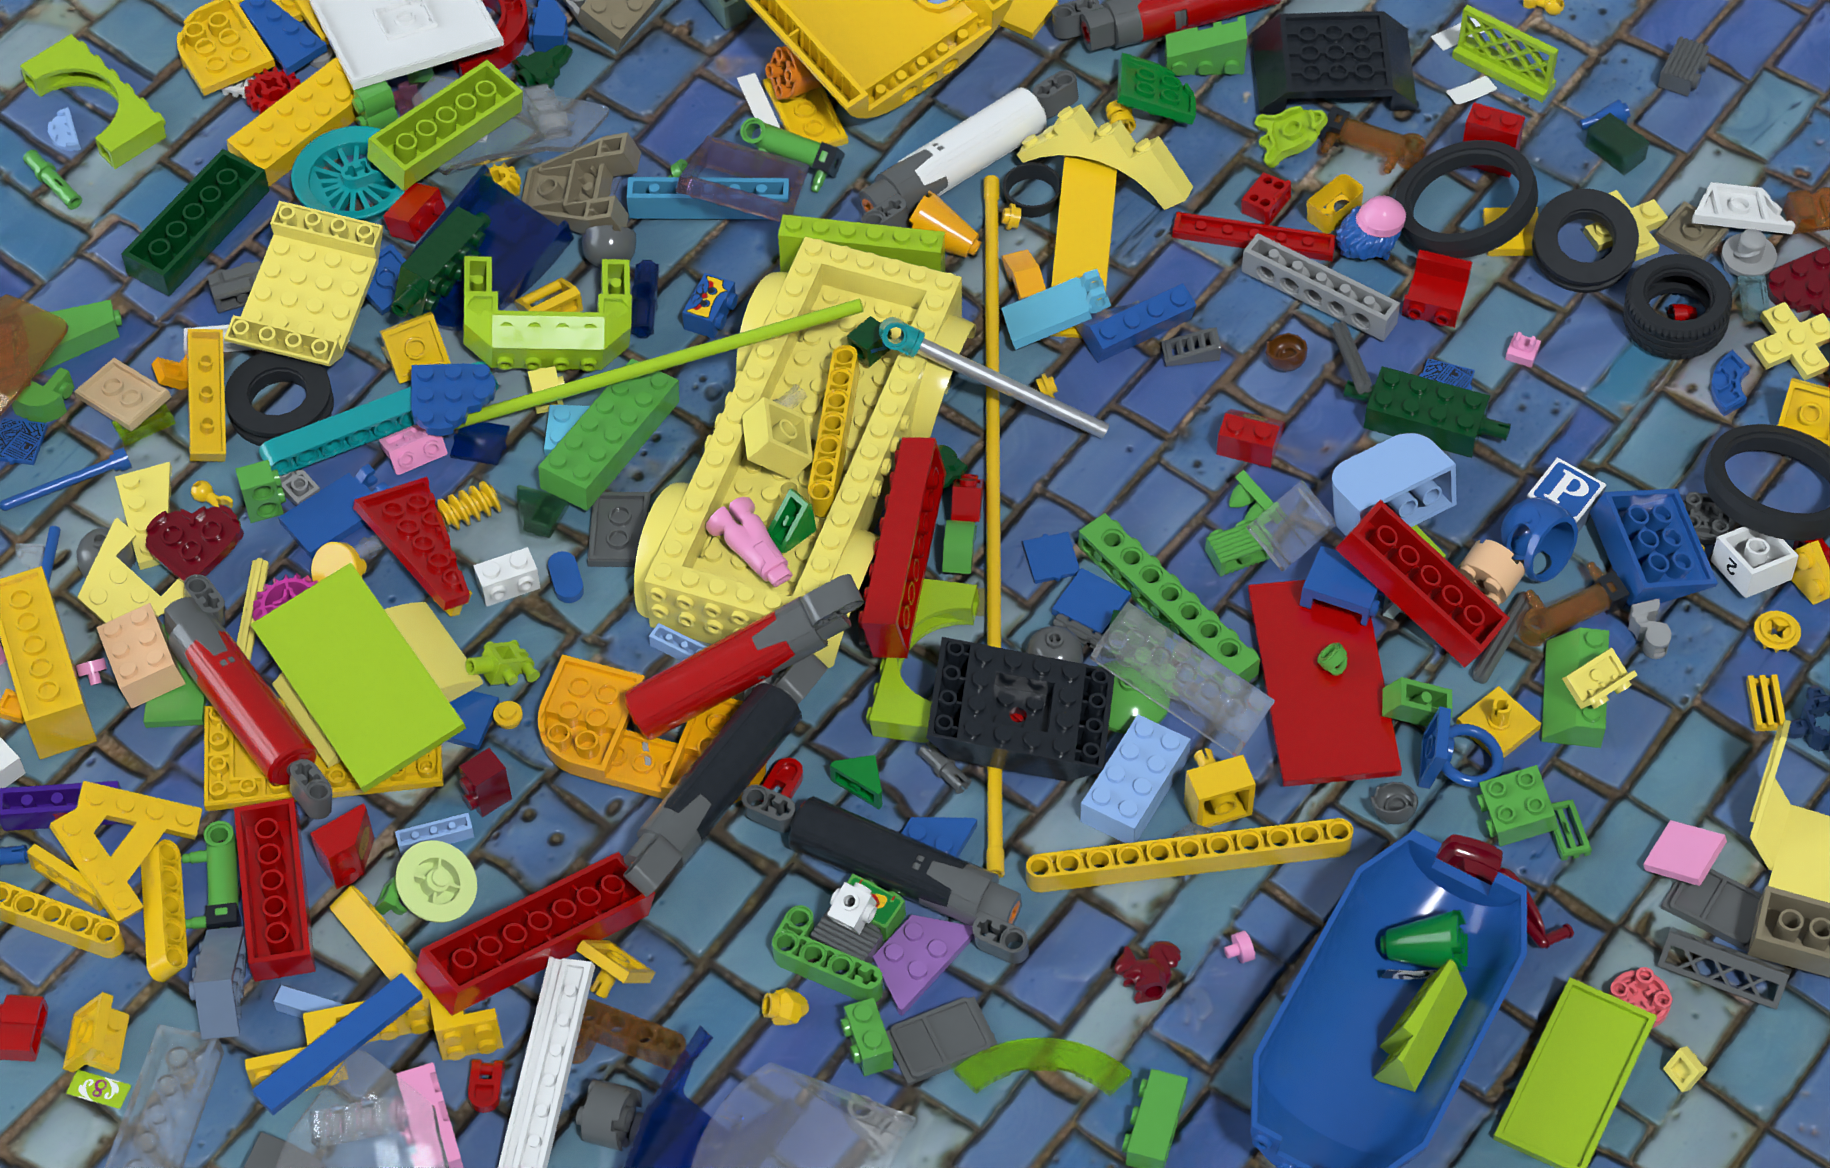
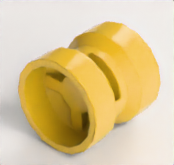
(1116, 112)

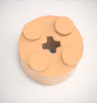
(1492, 570)

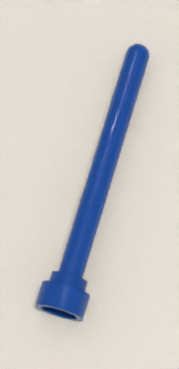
(117, 461)

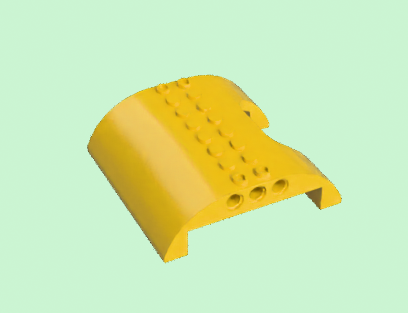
(881, 50)

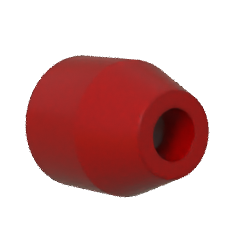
(1682, 312)

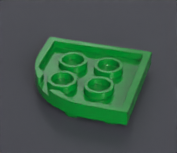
(1154, 90)

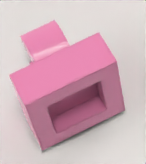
(1523, 349)

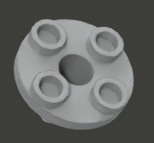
(1749, 254)

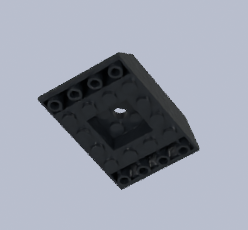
(1061, 702)

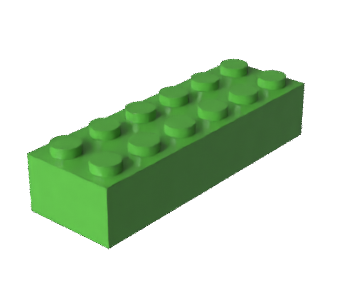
(607, 437)

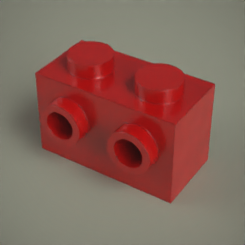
(414, 212)

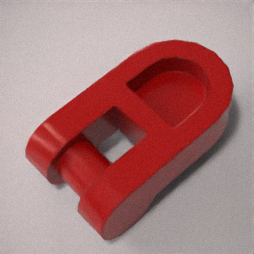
(786, 774)
(485, 1093)

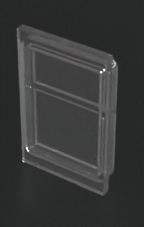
(1291, 525)

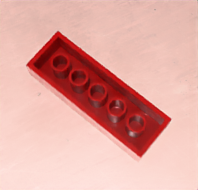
(1422, 583)
(274, 890)

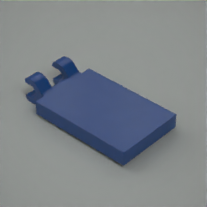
(330, 512)

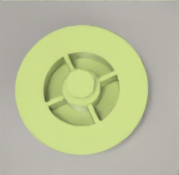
(436, 881)

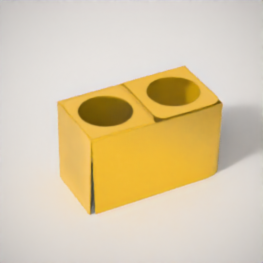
(1351, 191)

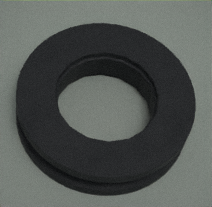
(1588, 205)
(266, 370)

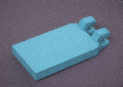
(1055, 309)

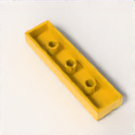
(206, 395)

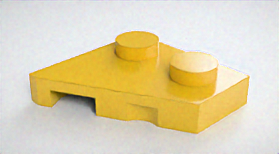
(1812, 573)

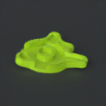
(1289, 132)

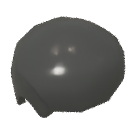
(1394, 802)

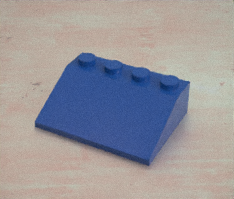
(1652, 544)

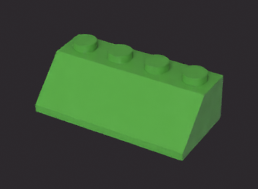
(1562, 718)

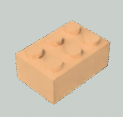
(140, 655)

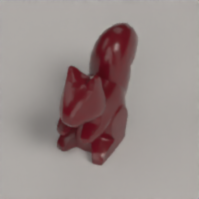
(1151, 974)

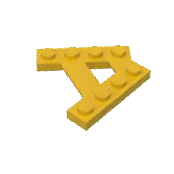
(150, 820)

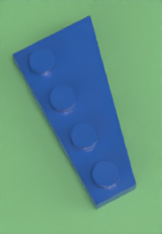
(285, 36)

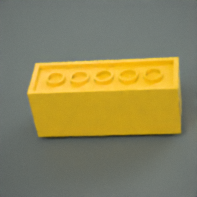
(42, 665)

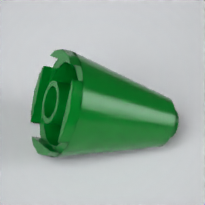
(1429, 941)

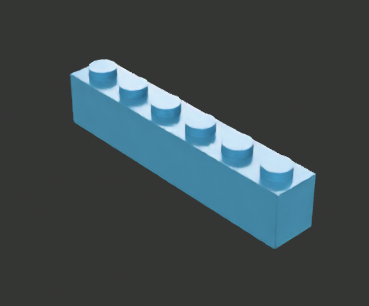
(659, 200)

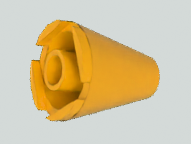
(936, 215)

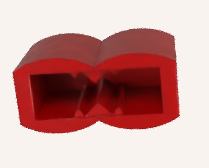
(22, 1027)

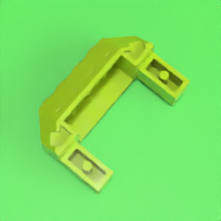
(547, 337)

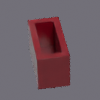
(484, 783)

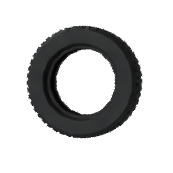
(1685, 276)

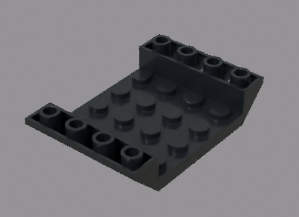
(1332, 59)

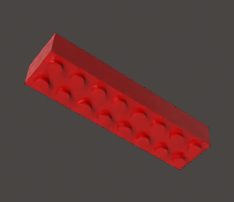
(903, 548)
(528, 932)

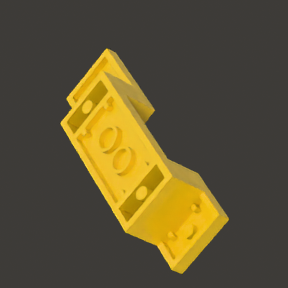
(455, 1034)

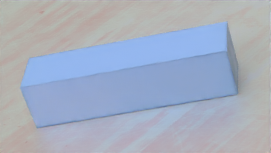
(673, 642)
(446, 830)
(299, 1002)

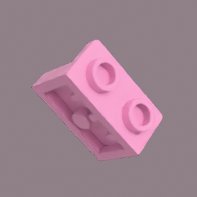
(412, 448)

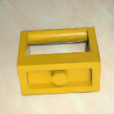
(567, 301)

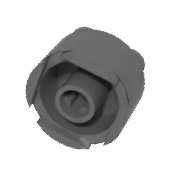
(608, 1114)

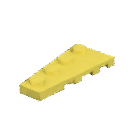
(143, 497)

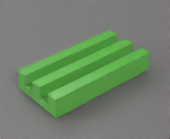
(1573, 850)

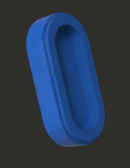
(565, 577)

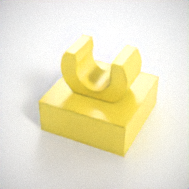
(1684, 1069)

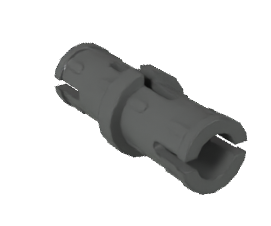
(944, 767)

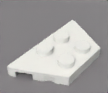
(1740, 208)

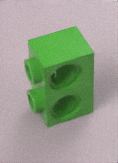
(261, 490)

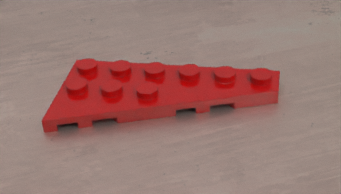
(417, 536)

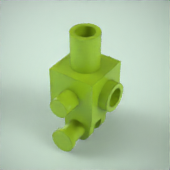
(503, 663)

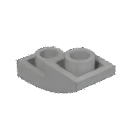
(298, 486)

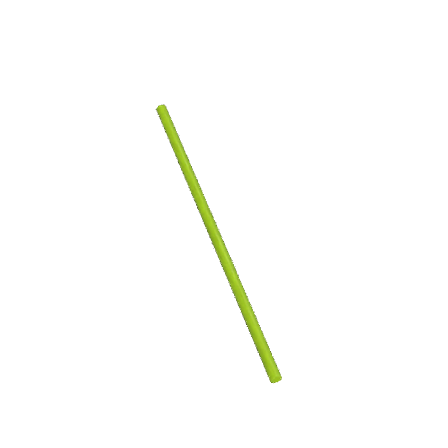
(665, 361)

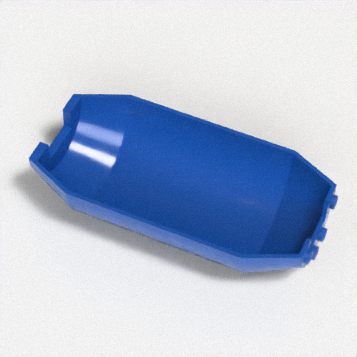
(1319, 1056)

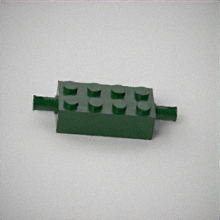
(439, 263)
(1427, 407)

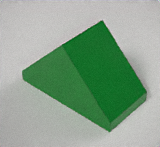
(792, 522)
(859, 777)

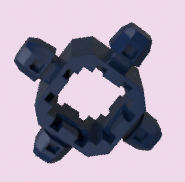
(1815, 707)

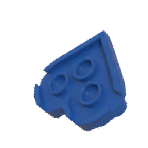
(447, 393)

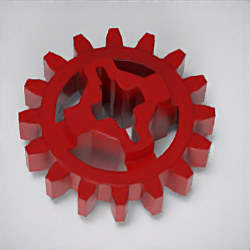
(270, 87)

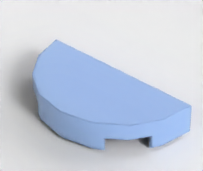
(63, 132)

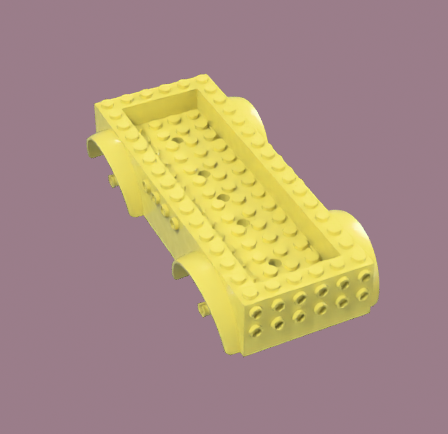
(696, 578)

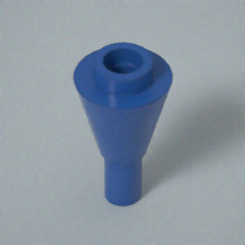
(1617, 108)

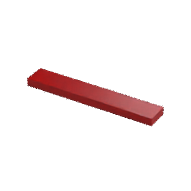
(1240, 234)

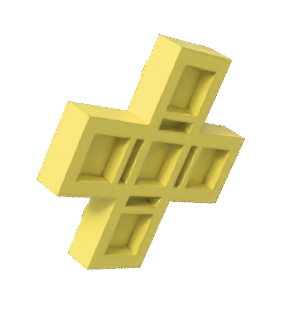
(1647, 216)
(1793, 341)

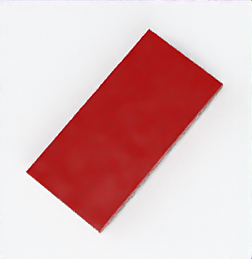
(1321, 722)

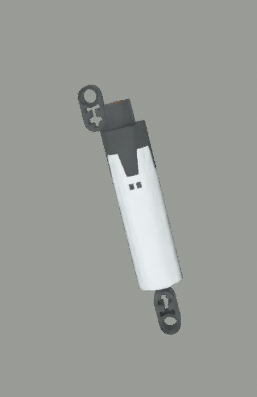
(965, 149)

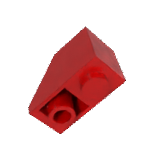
(967, 498)

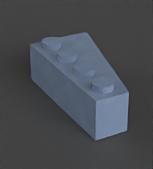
(219, 982)

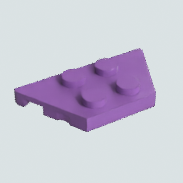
(919, 956)

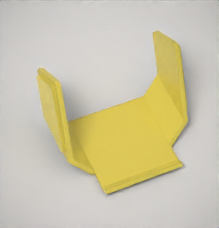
(1789, 837)

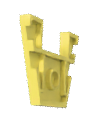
(114, 588)

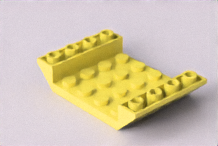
(309, 285)

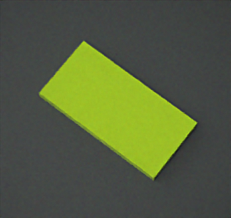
(1575, 1077)

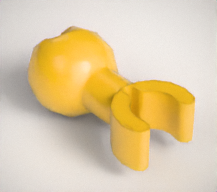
(1552, 7)
(205, 493)

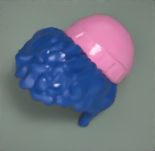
(1371, 229)

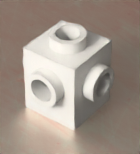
(852, 907)

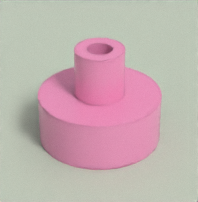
(92, 670)
(1241, 947)

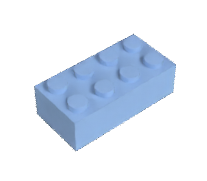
(1135, 780)

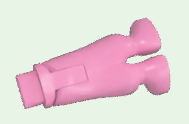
(750, 540)

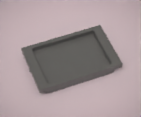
(1717, 907)
(939, 1039)

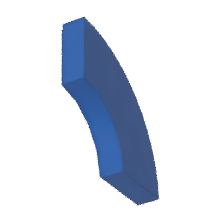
(1727, 381)

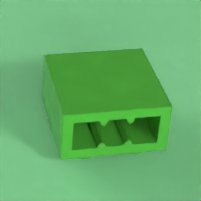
(1517, 806)

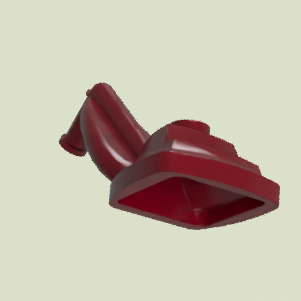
(1484, 863)

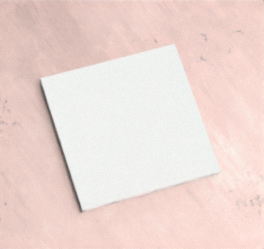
(403, 36)

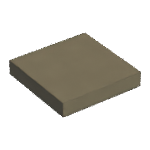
(1688, 237)

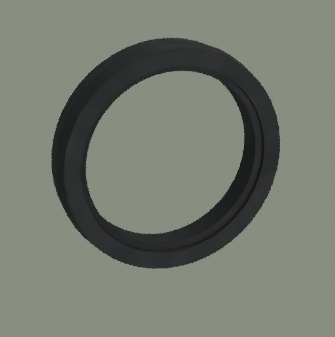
(1455, 157)
(1750, 512)

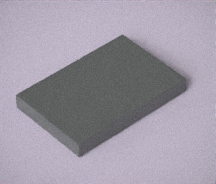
(617, 528)

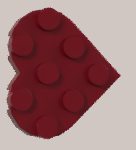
(1803, 283)
(193, 541)

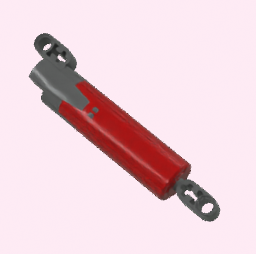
(243, 696)

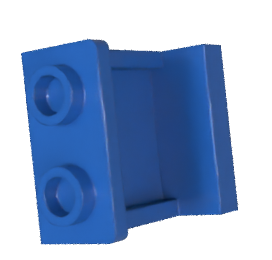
(1340, 584)

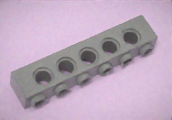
(1320, 287)

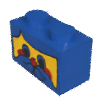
(709, 305)

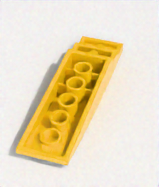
(1084, 223)

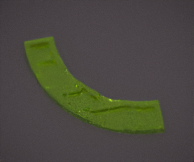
(1043, 1055)

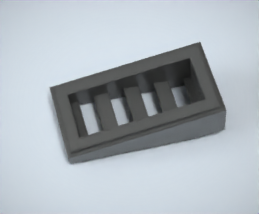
(1199, 338)

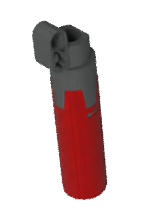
(743, 658)

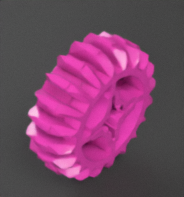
(279, 593)

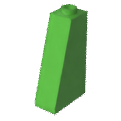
(88, 329)

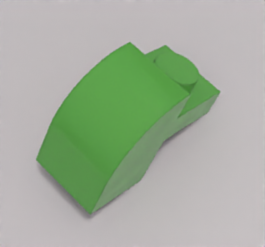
(45, 402)
(959, 546)

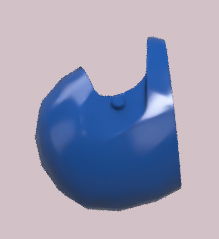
(1540, 527)

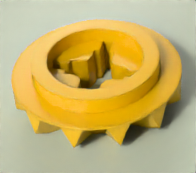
(1781, 622)

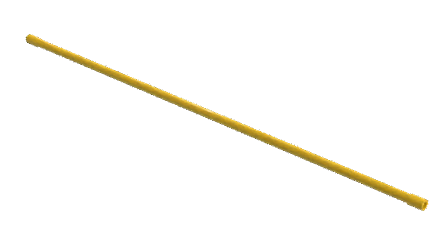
(995, 849)

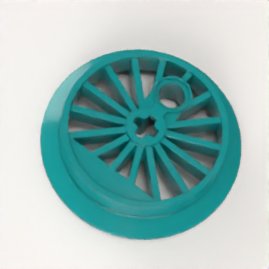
(361, 178)

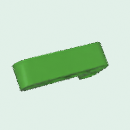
(860, 981)

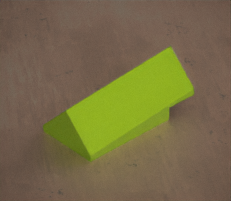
(1422, 1028)

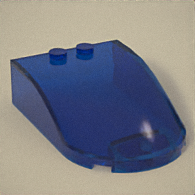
(518, 241)

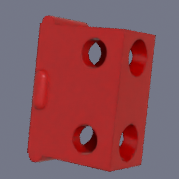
(1266, 198)

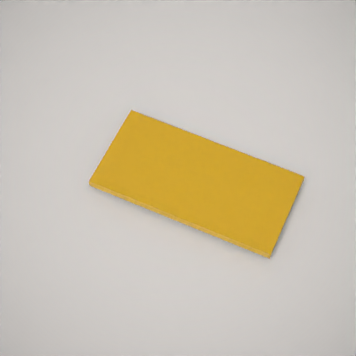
(236, 780)

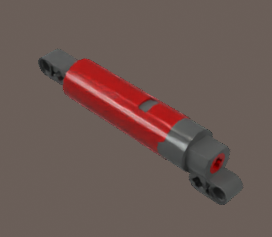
(1136, 21)

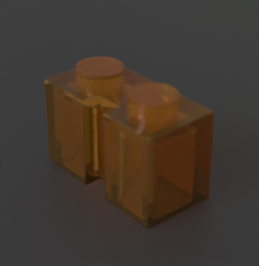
(1808, 210)

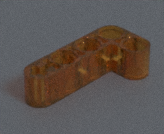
(661, 1050)

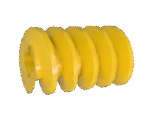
(468, 505)

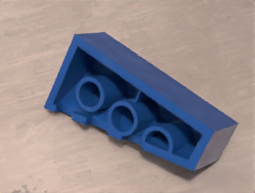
(1129, 325)

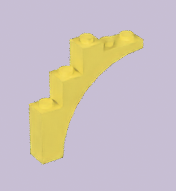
(1146, 162)

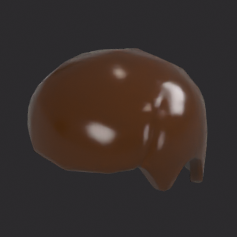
(1286, 352)

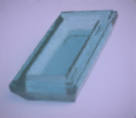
(1753, 297)

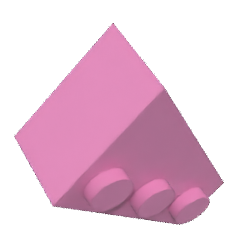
(426, 1083)

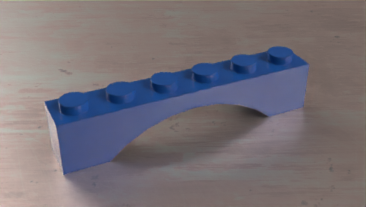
(549, 26)

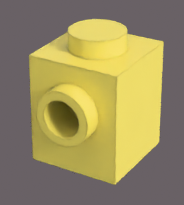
(543, 379)

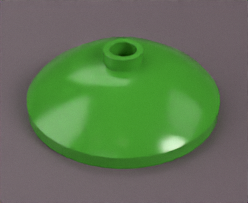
(1128, 704)

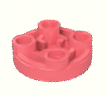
(1643, 990)

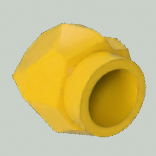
(784, 1006)

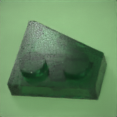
(540, 510)

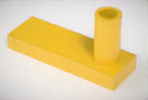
(62, 875)

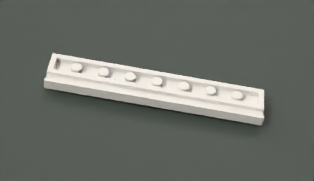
(547, 1064)

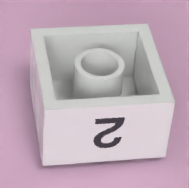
(1753, 560)

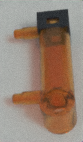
(1397, 148)
(1605, 596)

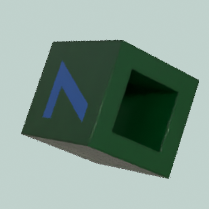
(868, 342)

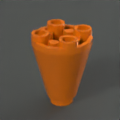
(789, 74)

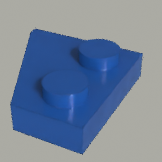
(942, 832)

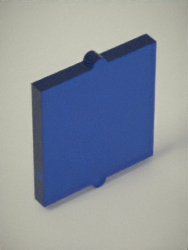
(480, 443)

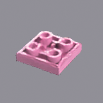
(1685, 852)

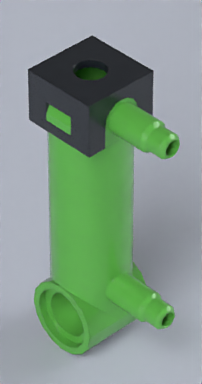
(819, 156)
(221, 878)

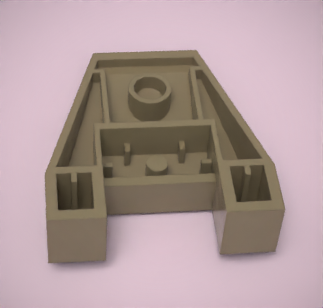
(580, 182)

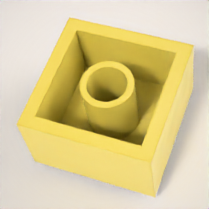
(777, 438)

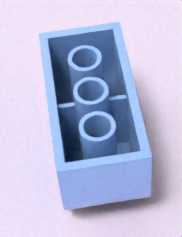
(1402, 472)

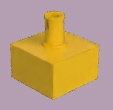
(1218, 790)

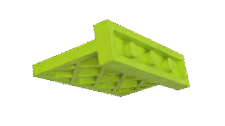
(1499, 63)

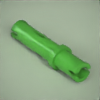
(47, 173)

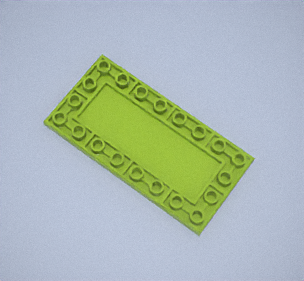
(358, 677)

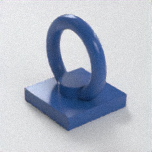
(1438, 748)

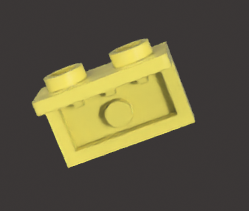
(1597, 679)

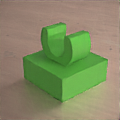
(389, 899)

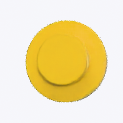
(1011, 217)
(1047, 385)
(508, 714)

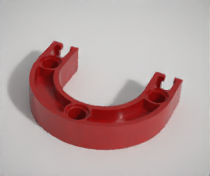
(515, 32)

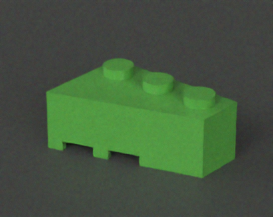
(1209, 50)

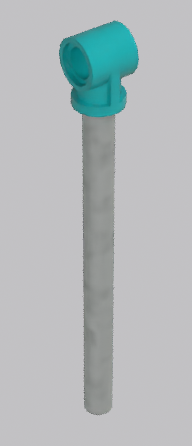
(913, 342)

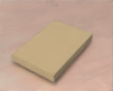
(122, 394)

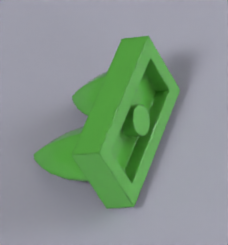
(1248, 492)

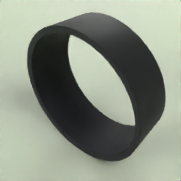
(1033, 171)

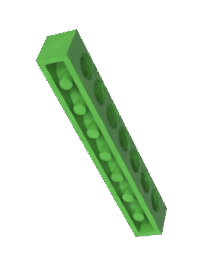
(1115, 561)

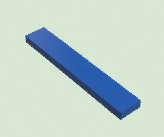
(337, 1044)

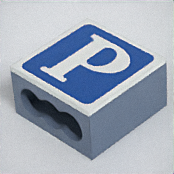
(1569, 489)

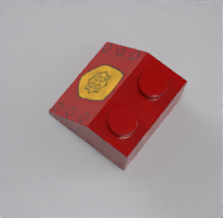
(1249, 437)
(344, 846)

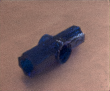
(644, 298)

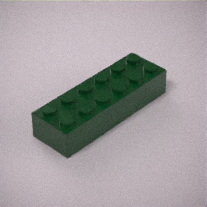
(195, 222)

